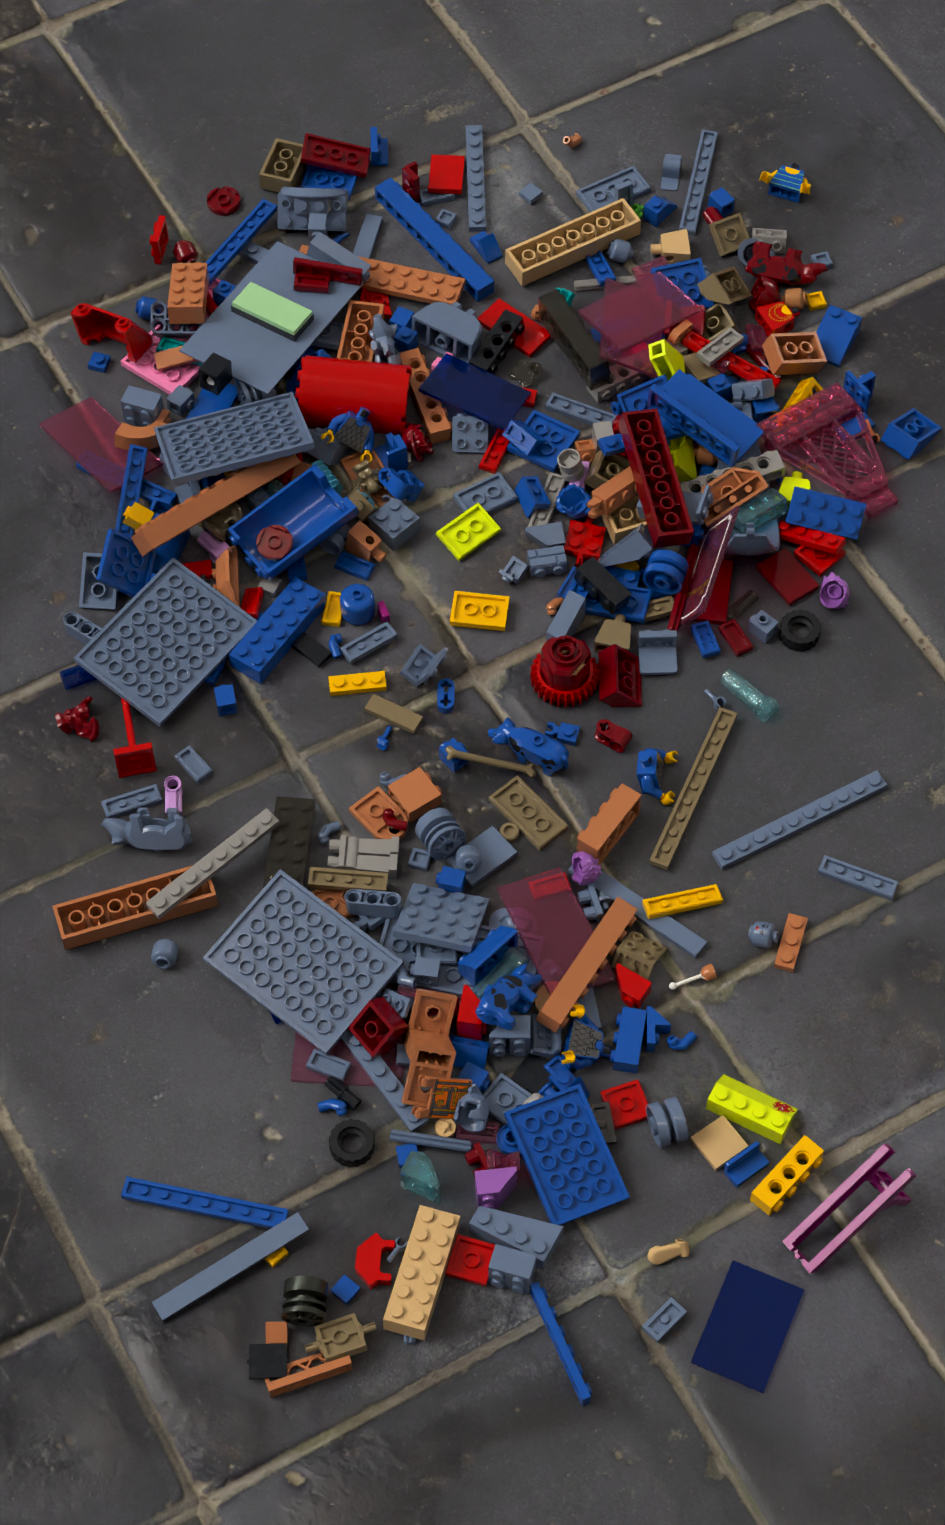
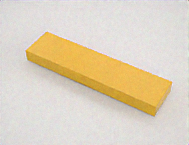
(682, 901)

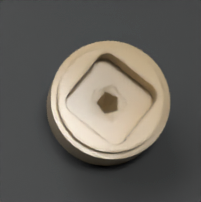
(445, 1128)

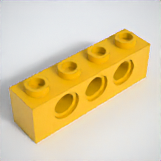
(803, 1150)

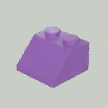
(494, 1186)

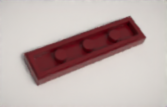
(336, 272)

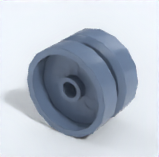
(667, 1122)

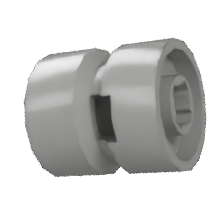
(570, 465)

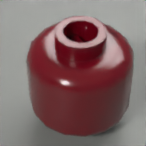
(185, 252)

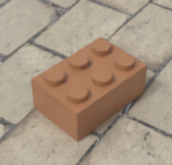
(794, 353)

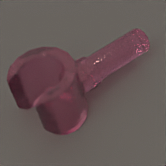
(722, 367)

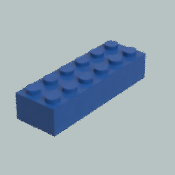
(276, 630)

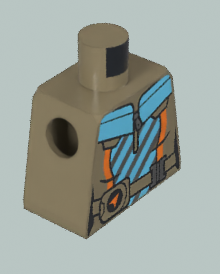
(364, 502)

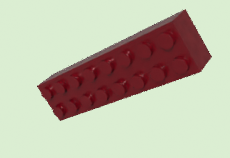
(655, 478)

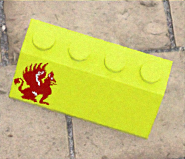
(751, 1108)

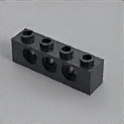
(507, 322)

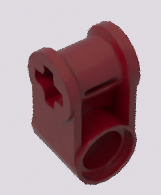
(614, 736)

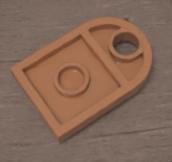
(369, 813)

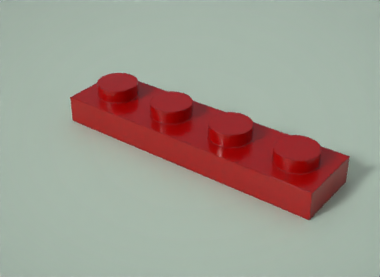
(811, 538)

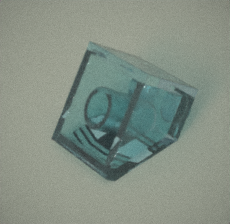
(419, 1177)

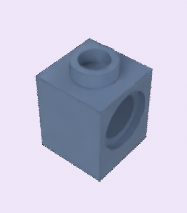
(426, 971)

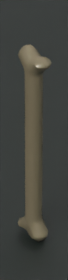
(528, 769)

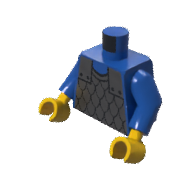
(353, 431)
(650, 772)
(583, 1041)

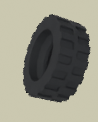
(799, 643)
(351, 1158)

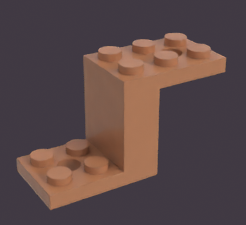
(428, 1043)

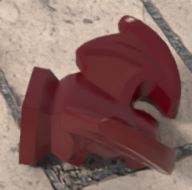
(76, 720)

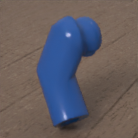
(335, 1104)

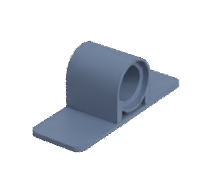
(671, 172)

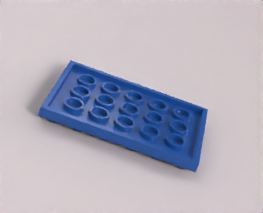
(566, 1155)

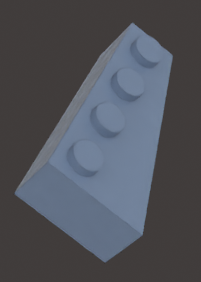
(517, 1233)

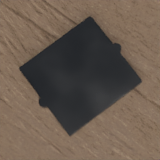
(531, 1074)
(267, 1361)

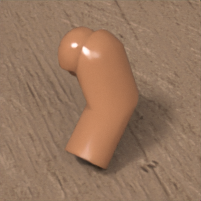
(573, 141)
(552, 605)

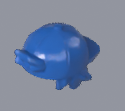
(573, 502)

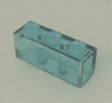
(761, 510)

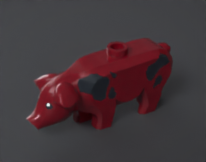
(781, 269)

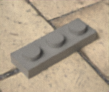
(719, 347)

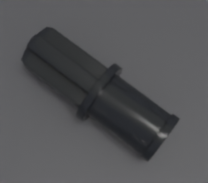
(342, 1093)

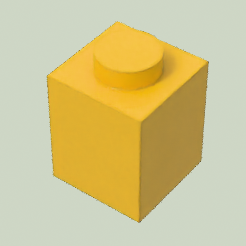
(137, 515)

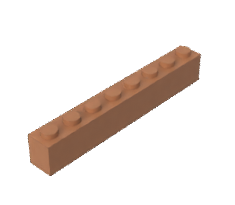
(586, 964)

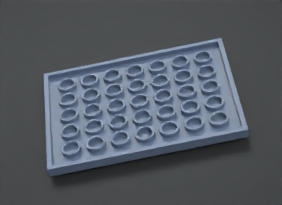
(233, 438)
(165, 641)
(303, 961)

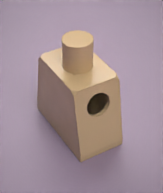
(673, 246)

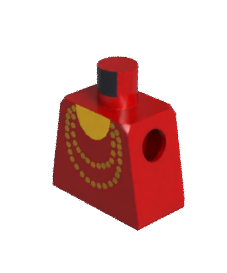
(776, 317)

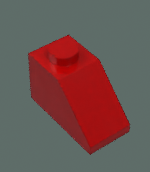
(632, 986)

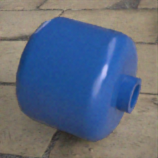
(357, 604)

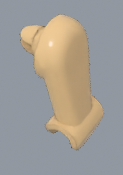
(661, 1254)

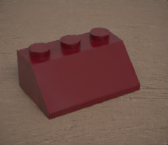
(619, 677)

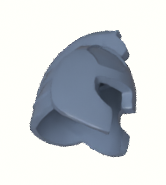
(472, 1110)

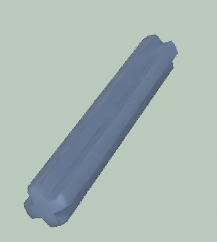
(430, 1140)

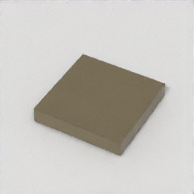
(729, 233)

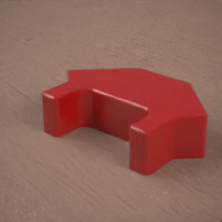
(369, 1261)

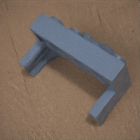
(312, 201)

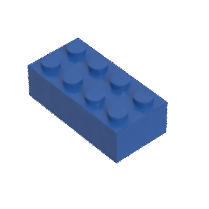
(825, 512)

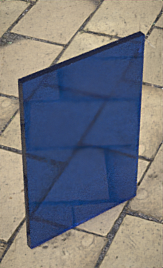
(474, 391)
(747, 1326)

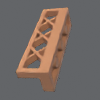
(309, 1375)

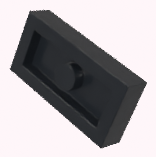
(604, 1119)

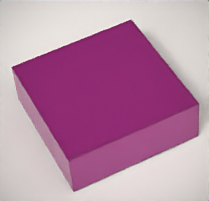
(383, 612)

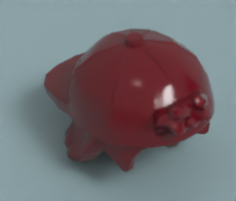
(416, 441)

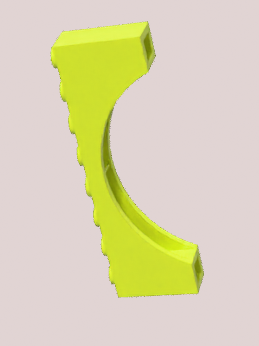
(668, 361)

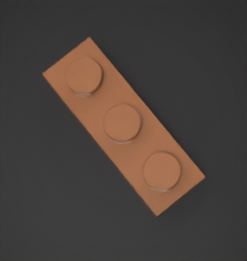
(790, 942)

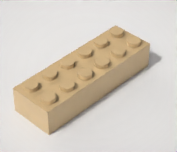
(421, 1272)

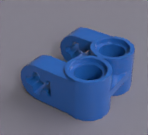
(400, 485)

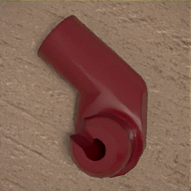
(392, 822)

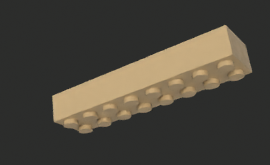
(572, 241)

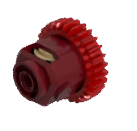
(564, 671)

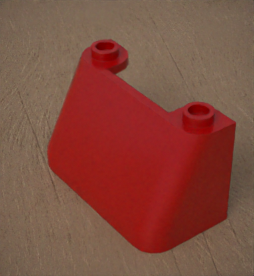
(98, 323)

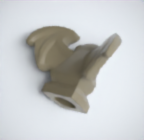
(367, 477)
(220, 521)

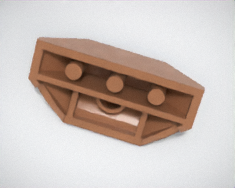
(733, 489)
(227, 575)

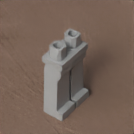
(365, 855)

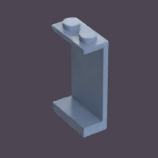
(696, 504)

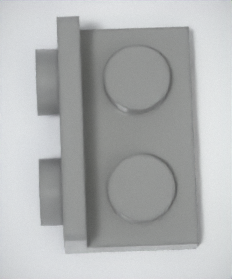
(772, 236)

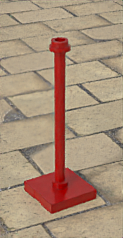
(133, 758)

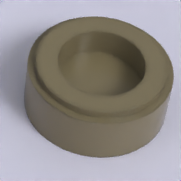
(510, 832)

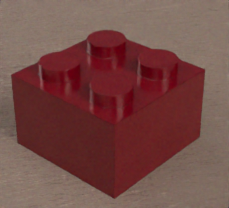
(378, 1027)

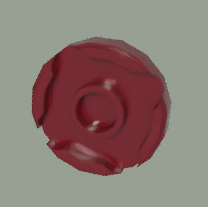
(223, 201)
(274, 542)

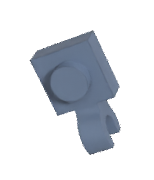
(369, 922)

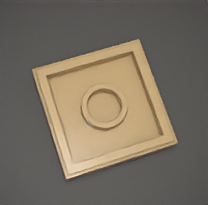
(719, 1142)

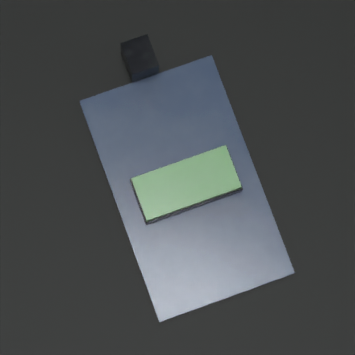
(264, 325)

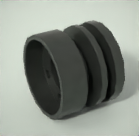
(304, 1301)

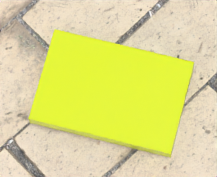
(468, 531)

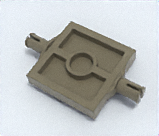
(340, 1338)

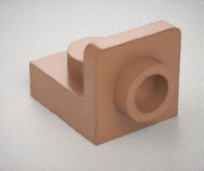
(586, 450)

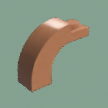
(141, 436)

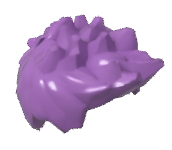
(834, 592)
(585, 868)

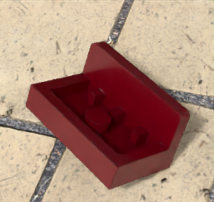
(411, 181)

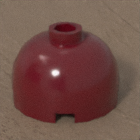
(764, 292)

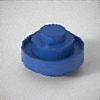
(505, 1141)

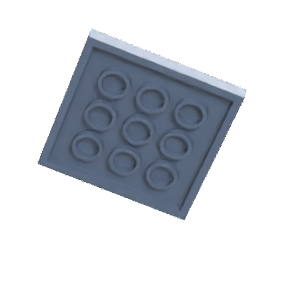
(441, 918)

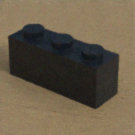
(602, 586)

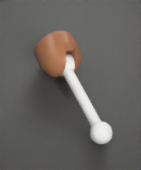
(707, 973)

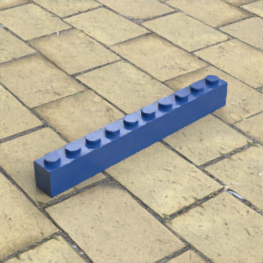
(434, 239)

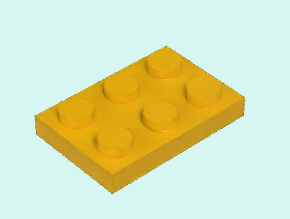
(479, 610)

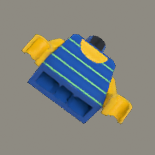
(787, 182)

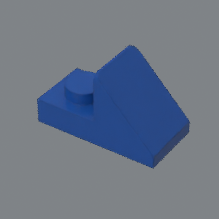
(486, 246)
(654, 1025)
(563, 1079)

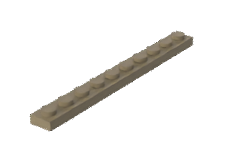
(693, 789)

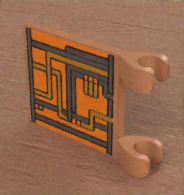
(443, 1096)

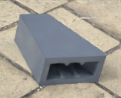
(568, 617)

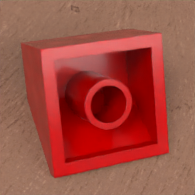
(467, 1021)

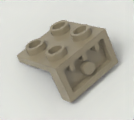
(638, 954)

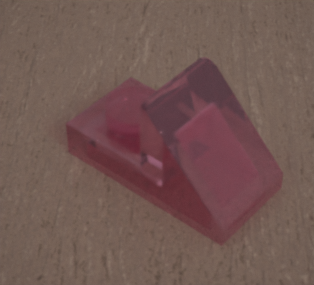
(499, 1160)

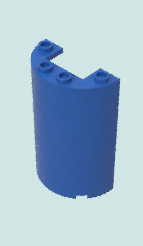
(304, 507)

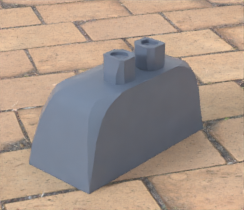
(448, 329)

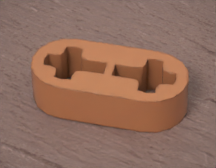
(680, 332)

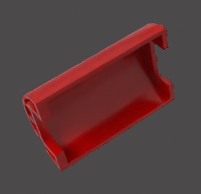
(342, 385)

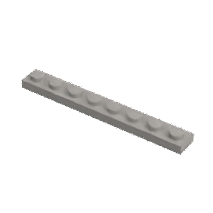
(212, 863)

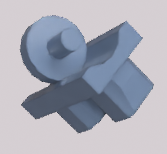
(590, 896)

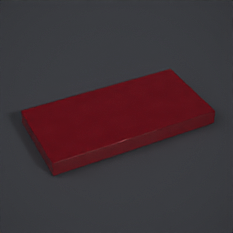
(335, 155)
(718, 603)

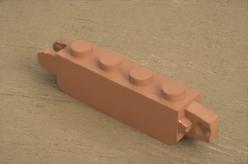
(612, 494)

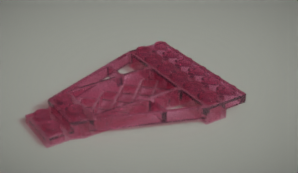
(823, 415)

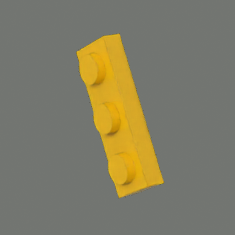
(357, 683)

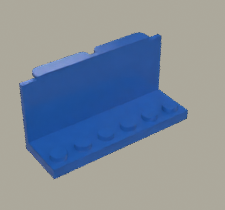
(705, 417)

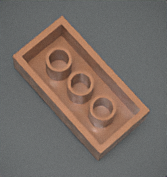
(188, 293)
(610, 823)

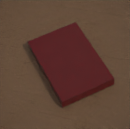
(787, 576)

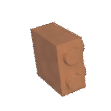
(415, 794)

